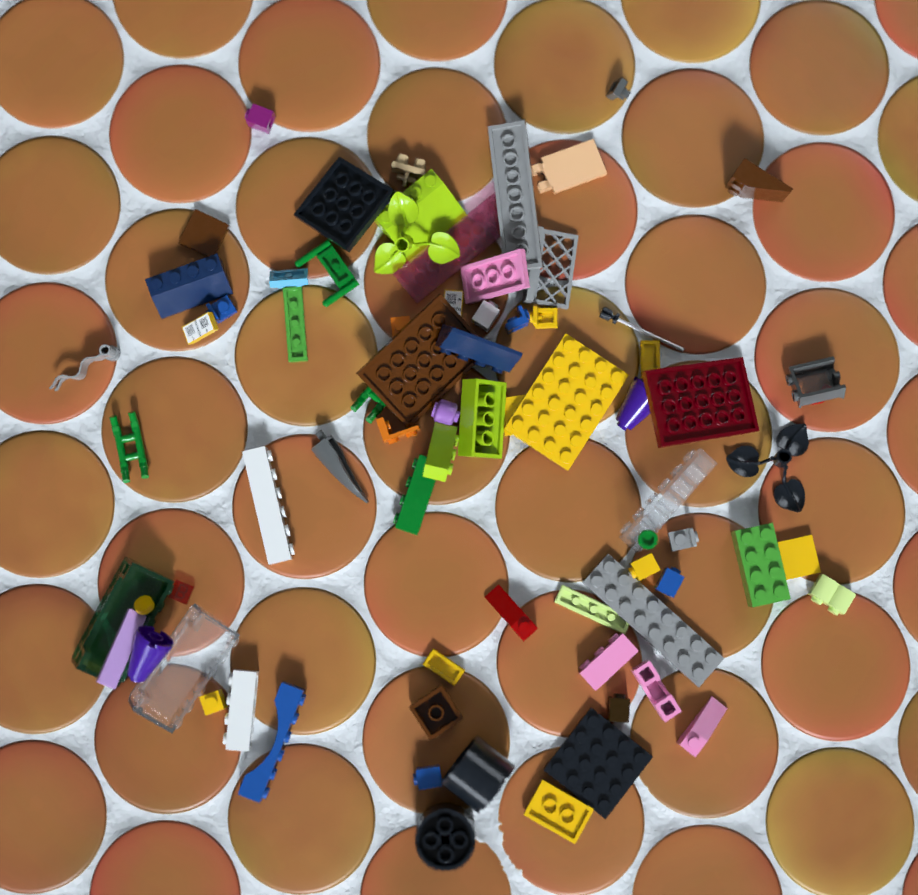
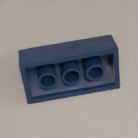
(189, 286)
(477, 348)

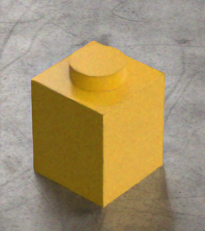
(643, 567)
(213, 702)

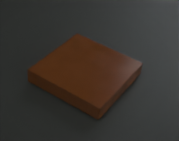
(204, 233)

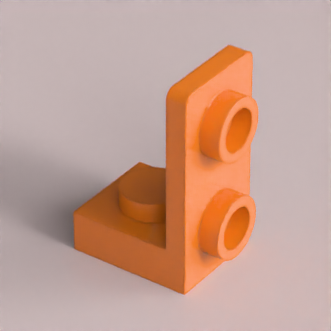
(385, 428)

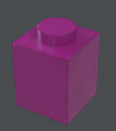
(260, 118)

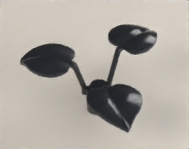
(793, 442)

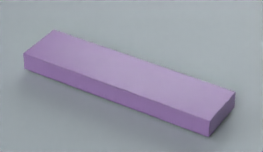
(120, 649)

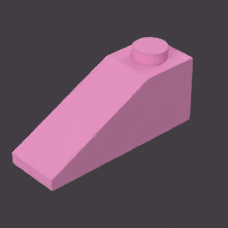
(702, 727)

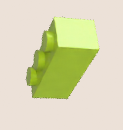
(441, 452)

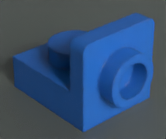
(222, 309)
(515, 323)

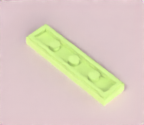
(590, 608)

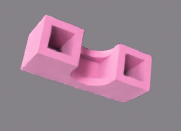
(655, 690)

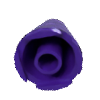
(634, 407)
(147, 652)

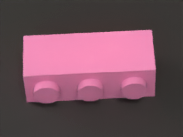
(607, 660)

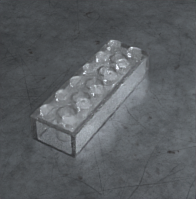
(669, 497)

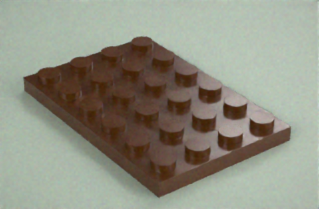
(411, 370)

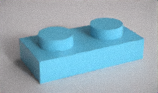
(286, 278)

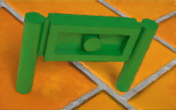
(334, 266)

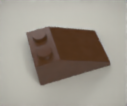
(755, 183)

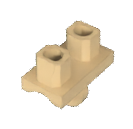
(406, 172)

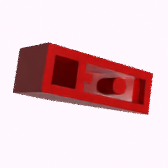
(511, 613)

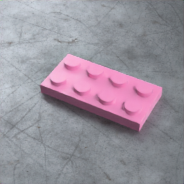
(495, 276)

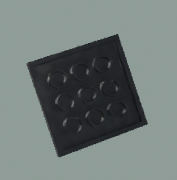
(344, 204)
(598, 763)

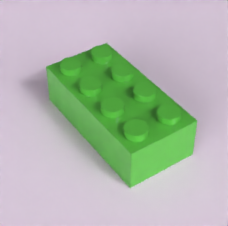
(760, 565)

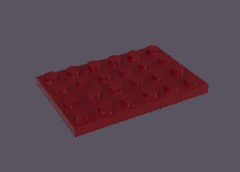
(700, 402)

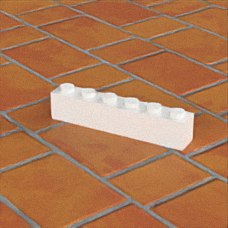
(267, 505)

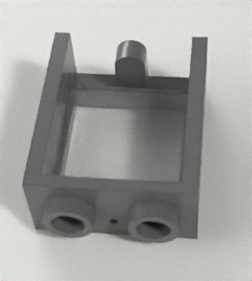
(815, 382)

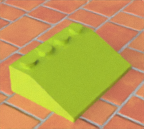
(436, 212)

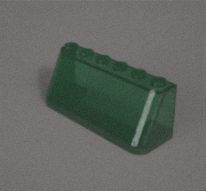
(127, 585)

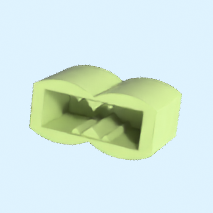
(831, 594)

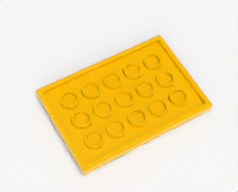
(566, 402)

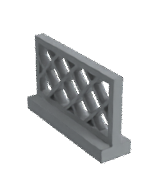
(530, 293)

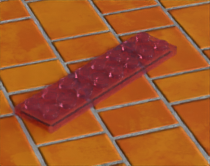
(473, 236)

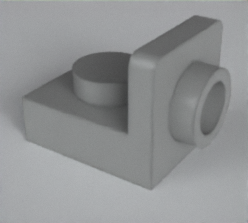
(683, 539)

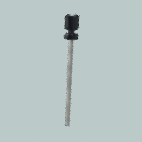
(607, 314)

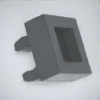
(618, 90)

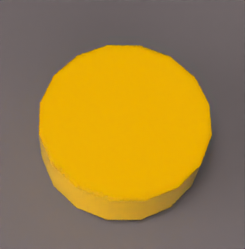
(144, 605)

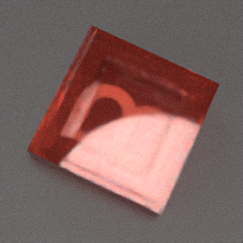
(181, 592)

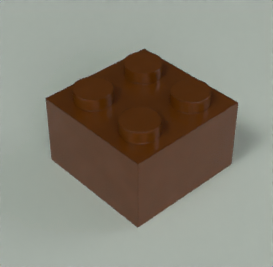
(436, 712)

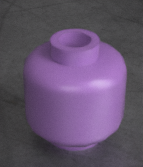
(445, 412)

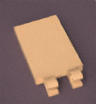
(570, 167)

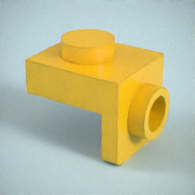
(544, 317)

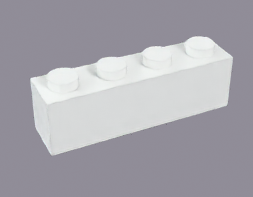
(241, 710)

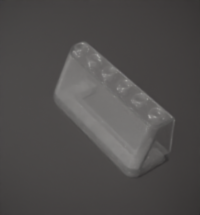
(181, 677)

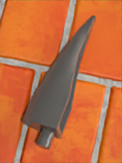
(334, 460)

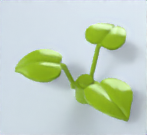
(388, 255)

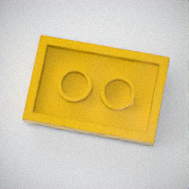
(558, 811)

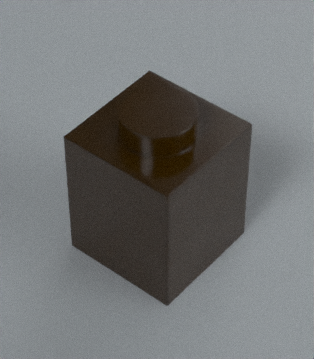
(618, 708)

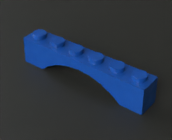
(287, 703)

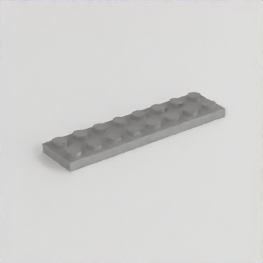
(515, 191)
(653, 620)

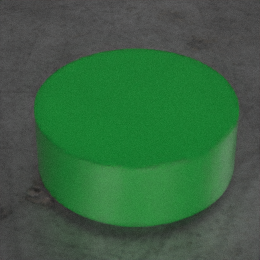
(647, 539)

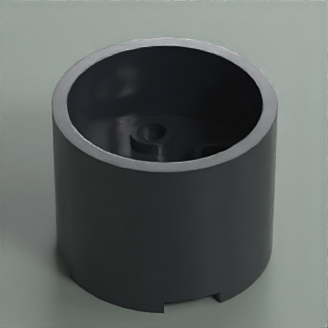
(478, 774)
(445, 819)

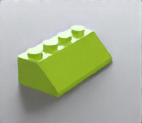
(482, 418)

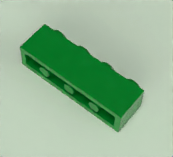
(416, 500)

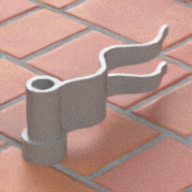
(106, 352)

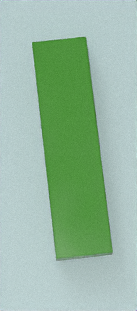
(295, 324)

